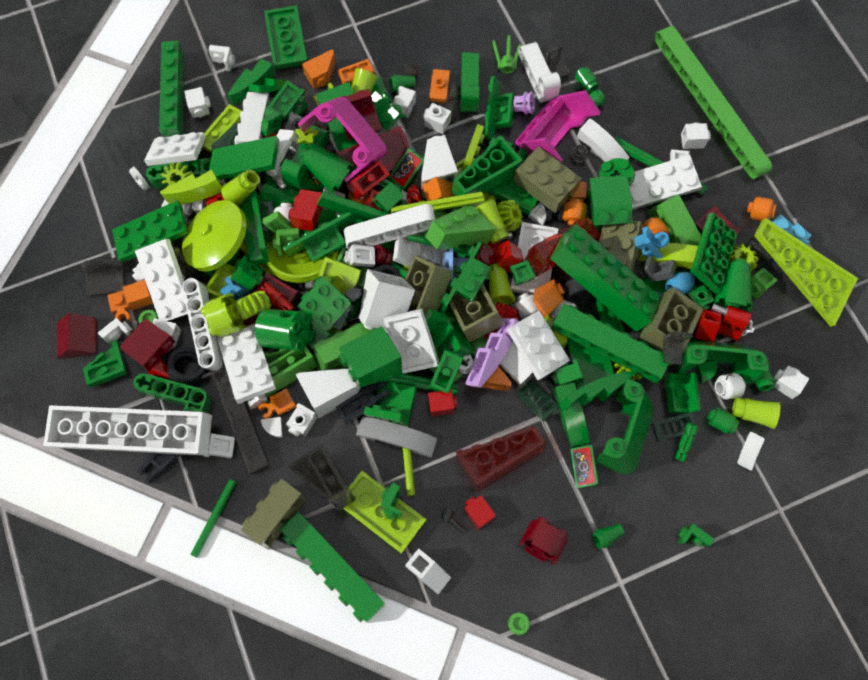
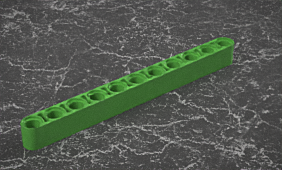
(713, 102)

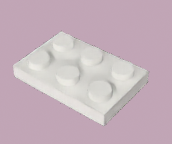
(175, 148)
(405, 251)
(412, 340)
(538, 345)

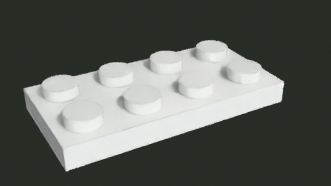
(664, 182)
(529, 236)
(163, 279)
(246, 365)

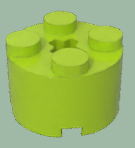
(223, 316)

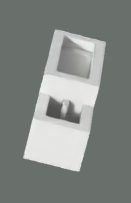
(601, 142)

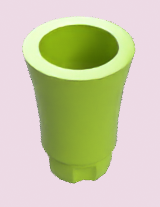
(363, 80)
(240, 187)
(491, 213)
(499, 286)
(757, 411)

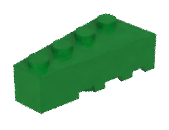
(488, 170)

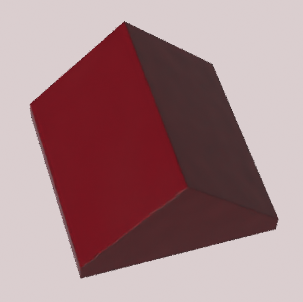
(76, 336)

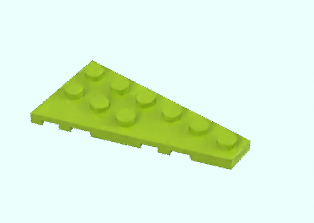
(817, 277)

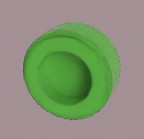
(148, 314)
(518, 623)

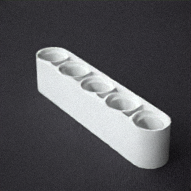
(390, 226)
(202, 334)

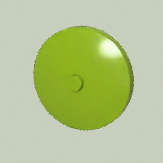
(214, 236)
(295, 268)

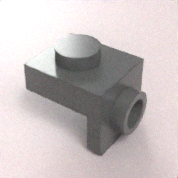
(660, 270)

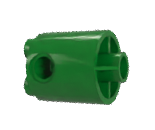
(283, 329)

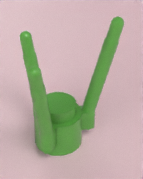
(507, 63)

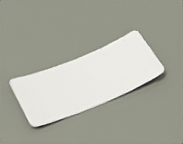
(750, 450)

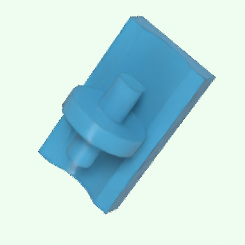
(651, 243)
(236, 289)

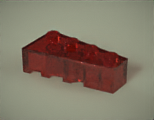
(540, 253)
(499, 456)

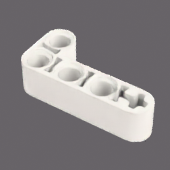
(544, 83)

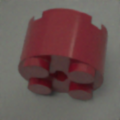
(544, 540)

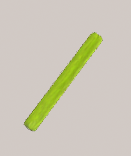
(446, 203)

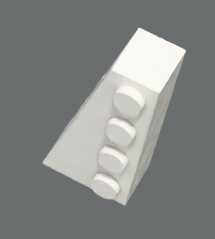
(251, 117)

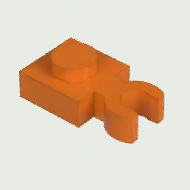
(119, 305)
(280, 403)

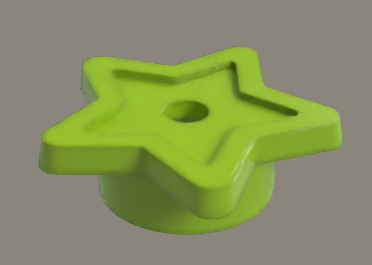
(306, 139)

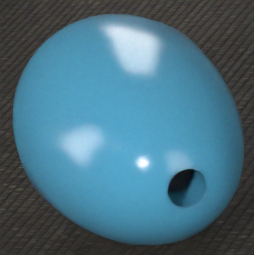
(682, 282)

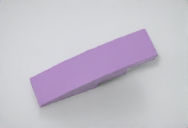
(489, 358)

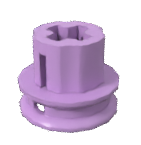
(525, 98)

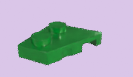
(105, 366)

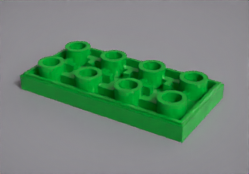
(335, 125)
(252, 155)
(714, 253)
(592, 365)

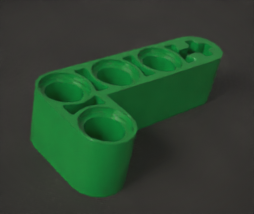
(470, 82)
(294, 171)
(154, 172)
(173, 390)

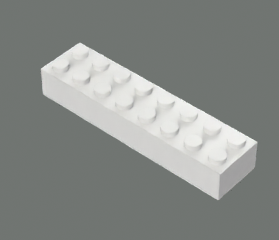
(128, 430)

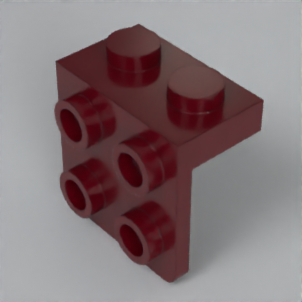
(364, 105)
(147, 344)

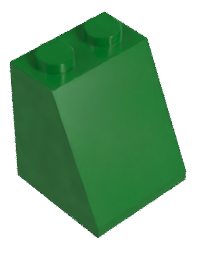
(610, 200)
(371, 358)

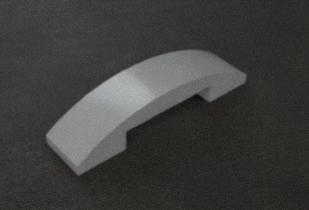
(397, 435)

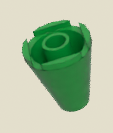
(326, 168)
(736, 287)

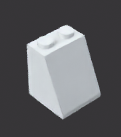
(438, 161)
(383, 297)
(327, 389)

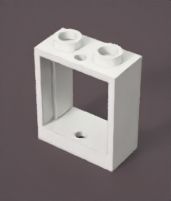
(287, 141)

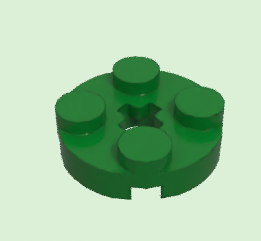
(620, 166)

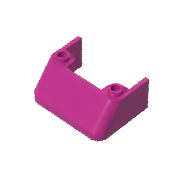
(555, 121)
(371, 145)

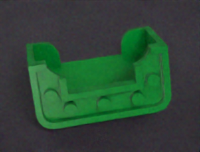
(745, 360)
(624, 453)

